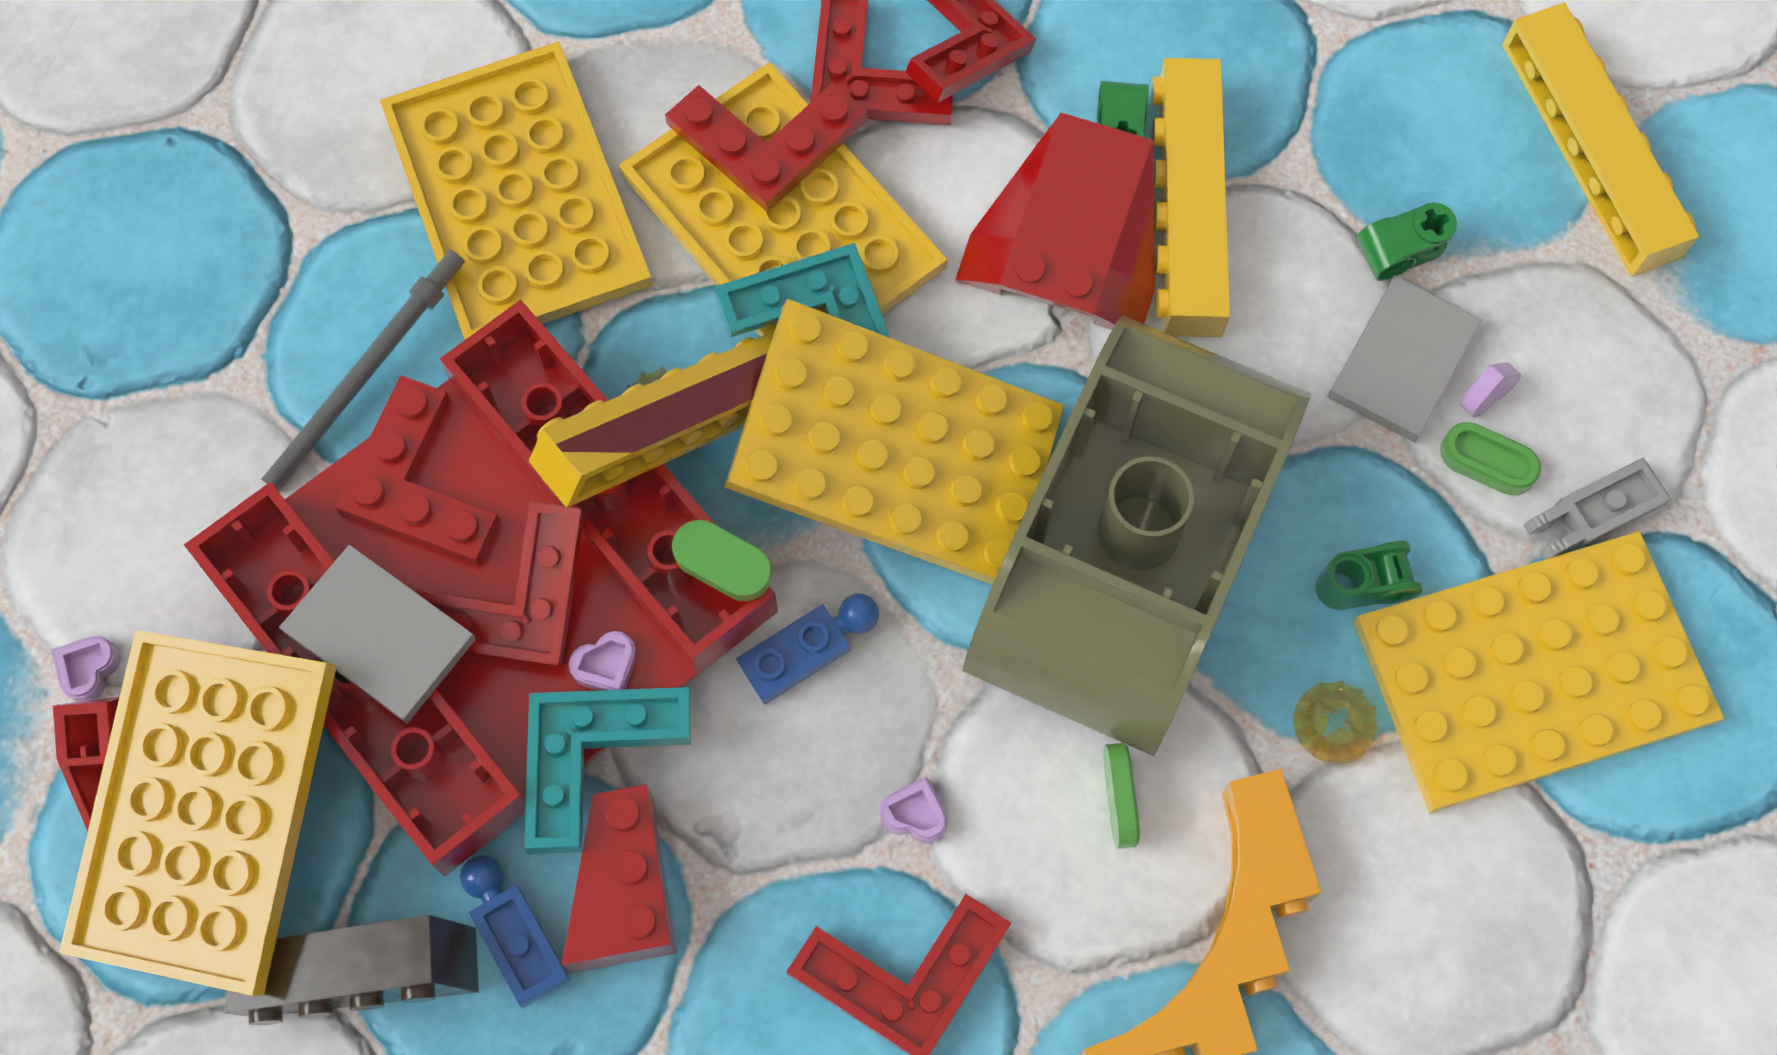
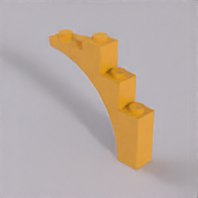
(1267, 875)

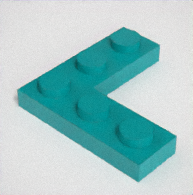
(825, 280)
(580, 720)

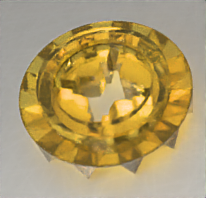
(1339, 745)

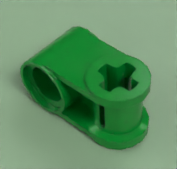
(1123, 106)
(1407, 239)
(1378, 576)

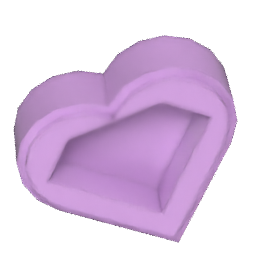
(1490, 387)
(606, 664)
(84, 666)
(915, 811)

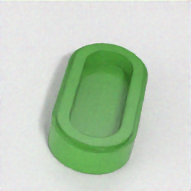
(1490, 458)
(722, 560)
(1121, 796)

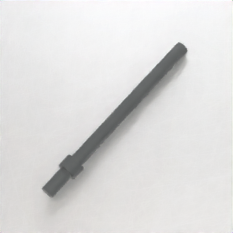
(425, 294)

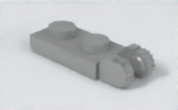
(1602, 507)

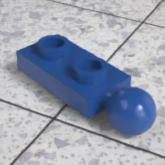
(806, 646)
(512, 932)

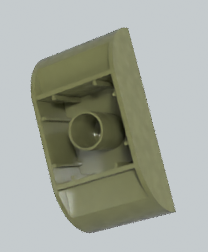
(1135, 534)

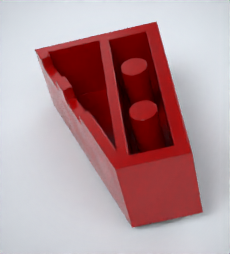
(620, 887)

